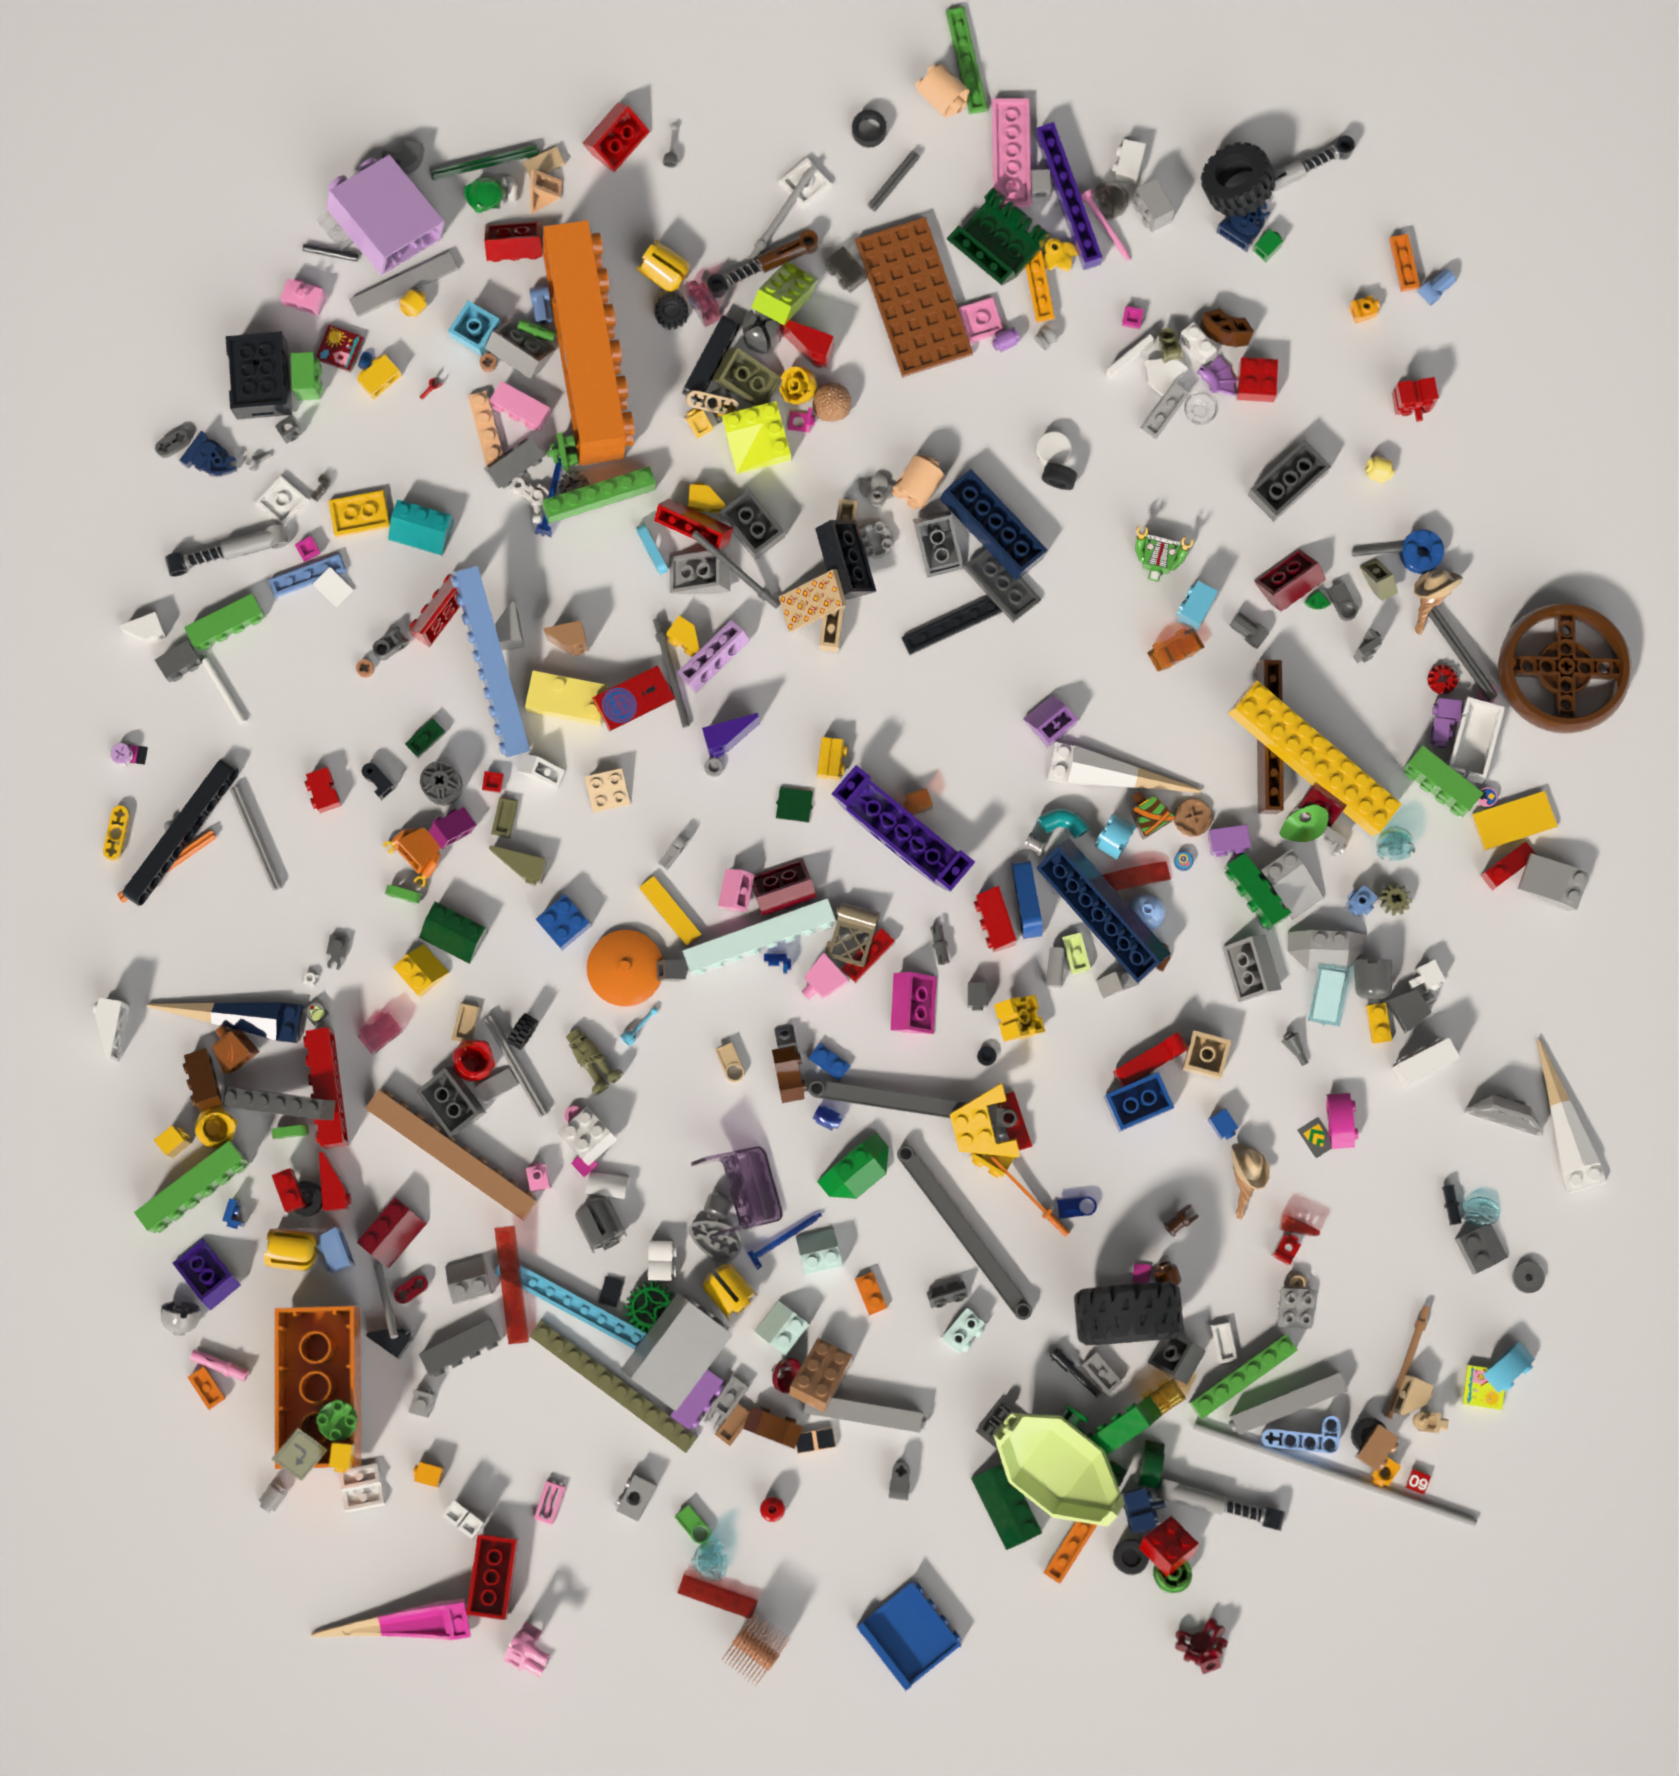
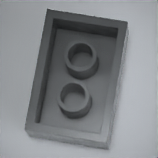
(752, 524)

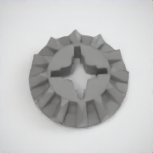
(574, 475)

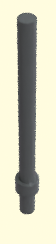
(763, 593)
(661, 638)

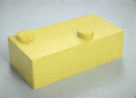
(564, 698)

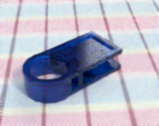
(1071, 1207)

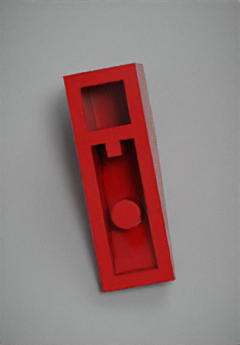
(1507, 866)
(334, 1193)

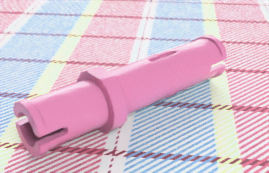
(226, 1368)

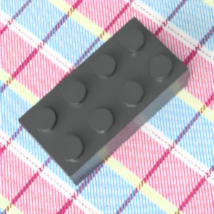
(1289, 480)

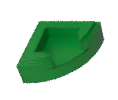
(1317, 601)

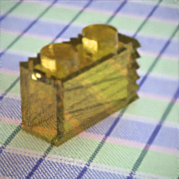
(1166, 1396)

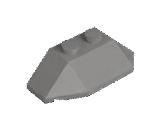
(1326, 948)
(1507, 1113)

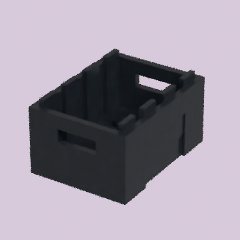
(273, 393)

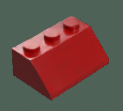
(616, 136)
(513, 241)
(995, 919)

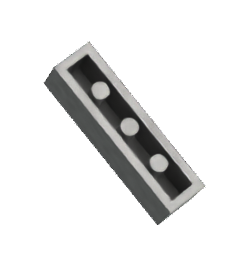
(460, 1347)

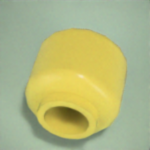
(1379, 469)

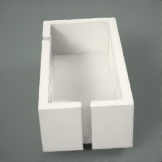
(1475, 739)

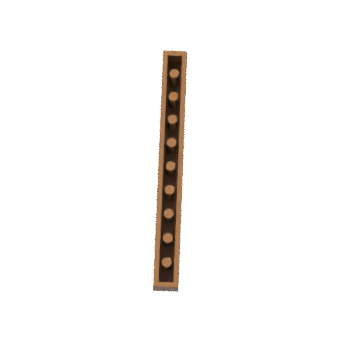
(451, 1155)

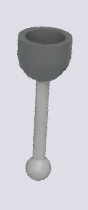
(670, 159)

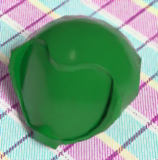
(485, 194)

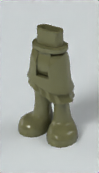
(588, 1053)

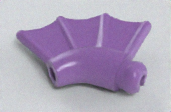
(1218, 377)

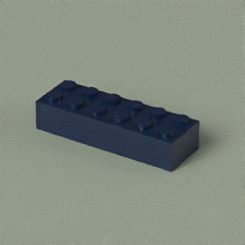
(993, 524)

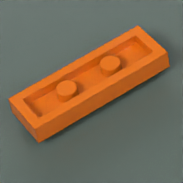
(1404, 262)

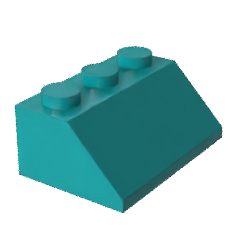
(420, 527)

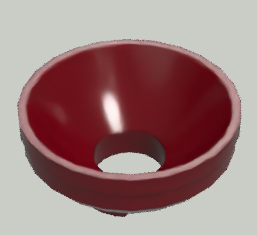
(790, 1368)

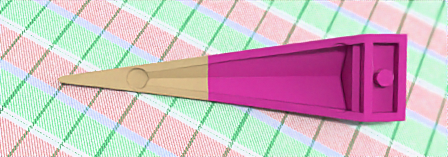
(434, 1620)

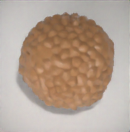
(832, 402)

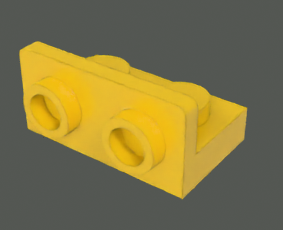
(984, 1160)

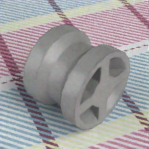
(1045, 338)

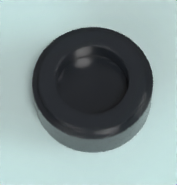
(986, 1056)

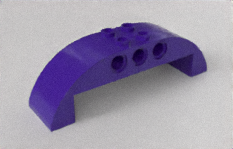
(901, 831)

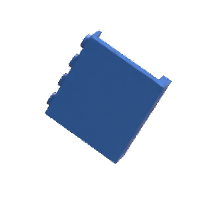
(909, 1635)

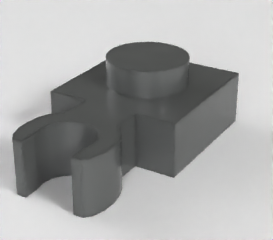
(337, 948)

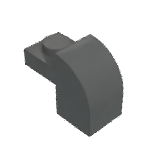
(410, 157)

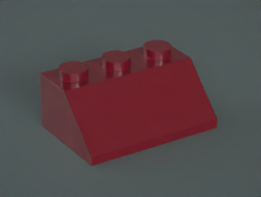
(1290, 579)
(783, 887)
(391, 1233)

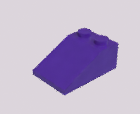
(724, 736)
(206, 1274)

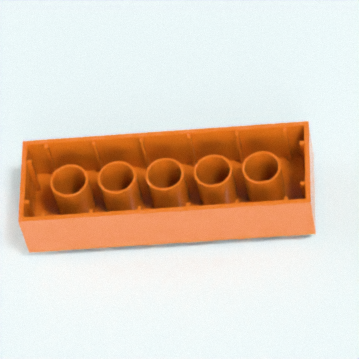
(586, 326)

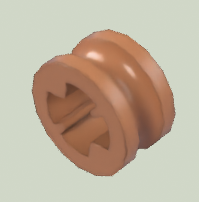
(492, 367)
(364, 674)

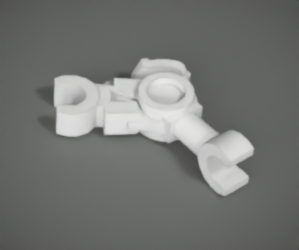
(534, 496)

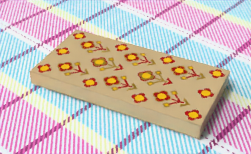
(812, 601)

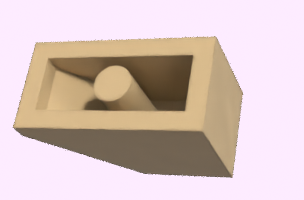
(1412, 1395)

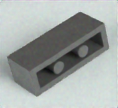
(514, 462)

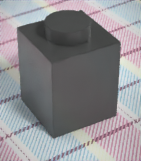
(671, 970)
(977, 995)

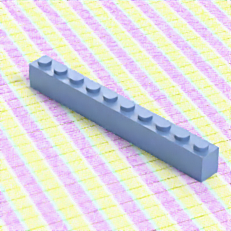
(490, 661)

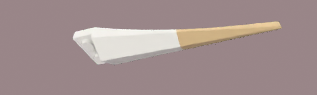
(1084, 767)
(1576, 1154)

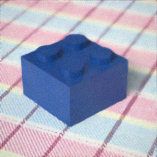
(563, 922)

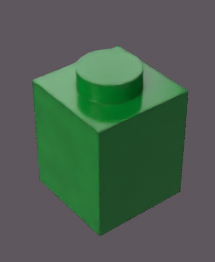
(1268, 245)

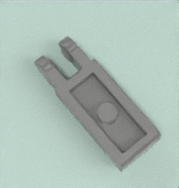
(727, 1401)

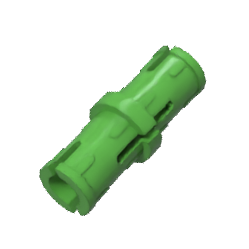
(536, 330)

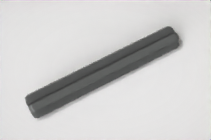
(893, 181)

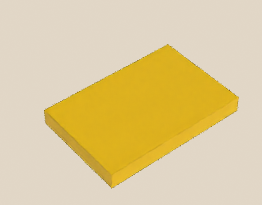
(359, 513)

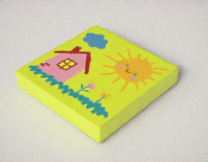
(1479, 1391)

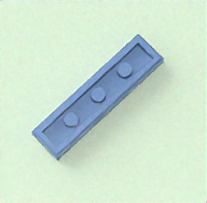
(305, 575)

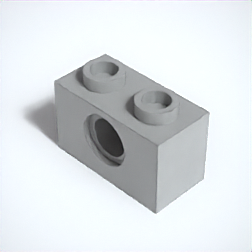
(631, 1509)

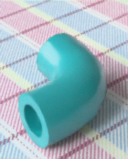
(1064, 818)

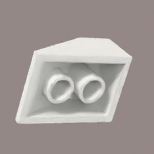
(111, 1023)

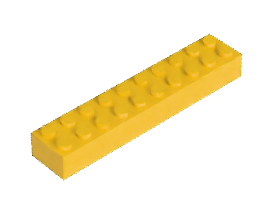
(1314, 757)

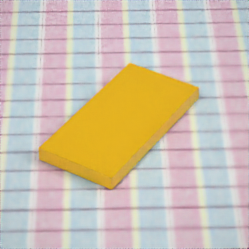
(1514, 820)

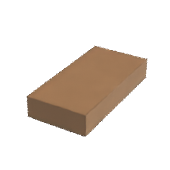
(733, 1425)

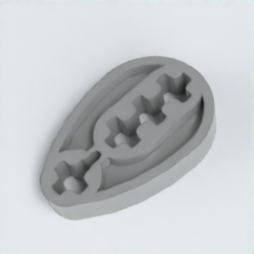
(714, 1251)

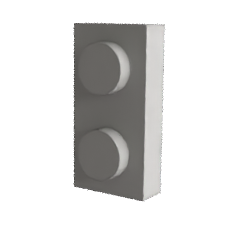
(1102, 1373)

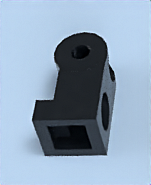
(375, 775)

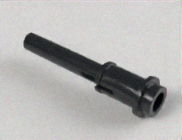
(1063, 1361)

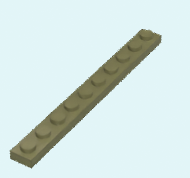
(613, 1386)

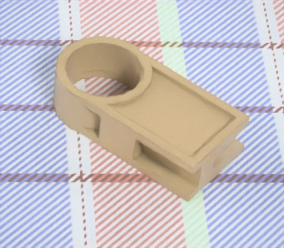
(728, 1058)

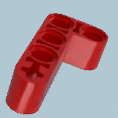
(1151, 1060)

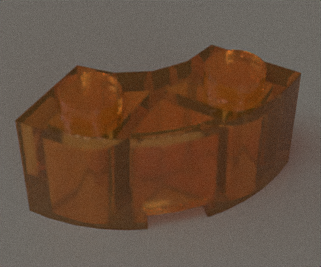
(1176, 649)

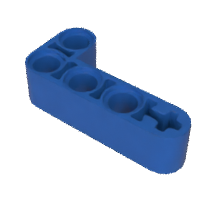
(1027, 899)

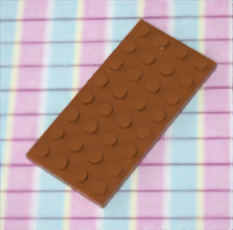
(914, 297)

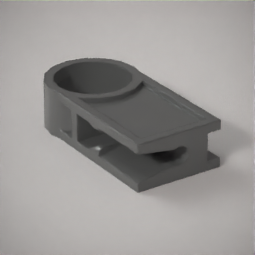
(1340, 596)

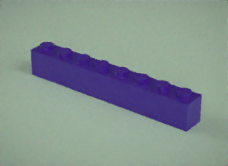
(1068, 196)

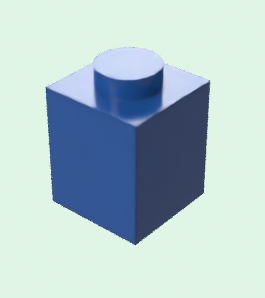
(1223, 1124)

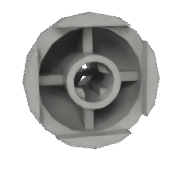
(180, 1318)

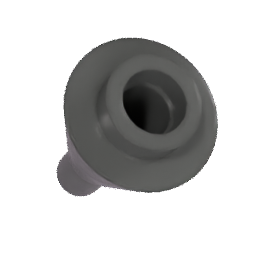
(1293, 1043)

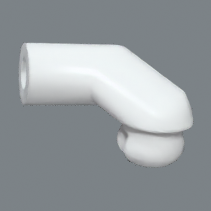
(512, 187)

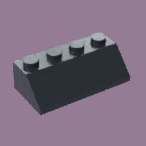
(845, 552)

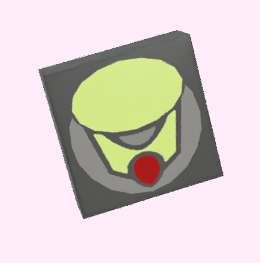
(316, 1012)

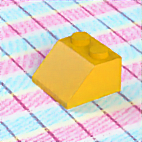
(421, 970)

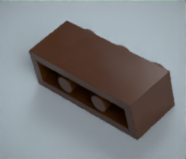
(202, 1080)

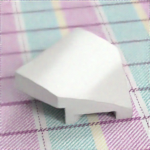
(1162, 374)

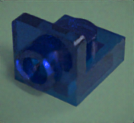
(775, 959)

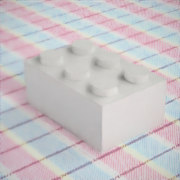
(1425, 1061)

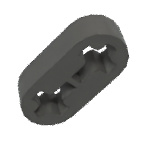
(174, 447)

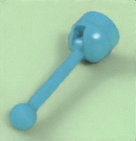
(629, 1036)

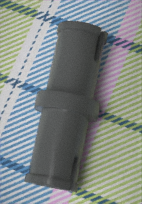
(940, 944)

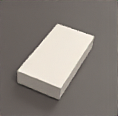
(1224, 1342)

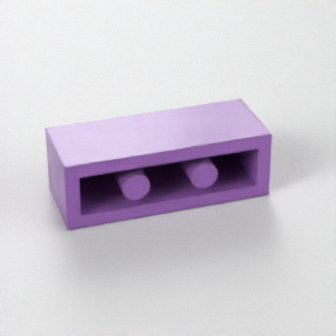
(698, 1400)

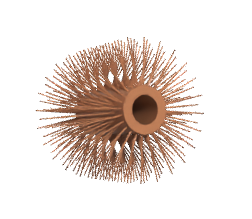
(755, 1648)

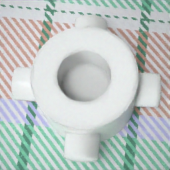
(310, 978)

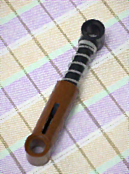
(765, 262)

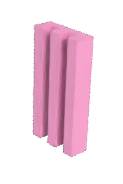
(555, 1486)

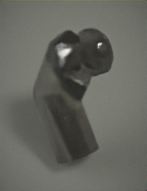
(322, 488)

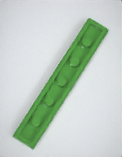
(966, 59)

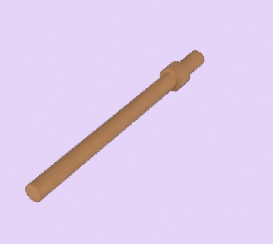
(1420, 1326)

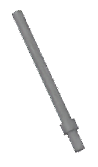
(761, 244)

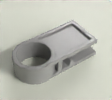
(674, 851)

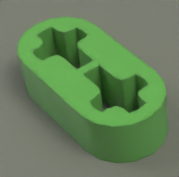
(403, 894)
(290, 1131)

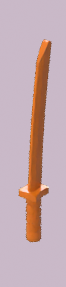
(1047, 1213)

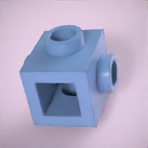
(1364, 895)

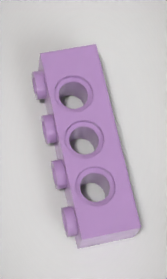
(713, 656)

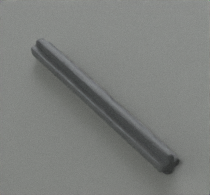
(1462, 654)

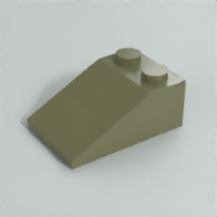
(746, 377)

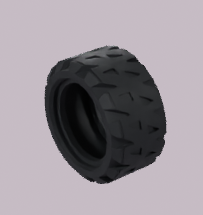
(1128, 1313)

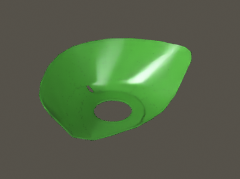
(1300, 831)

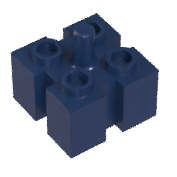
(1140, 1509)

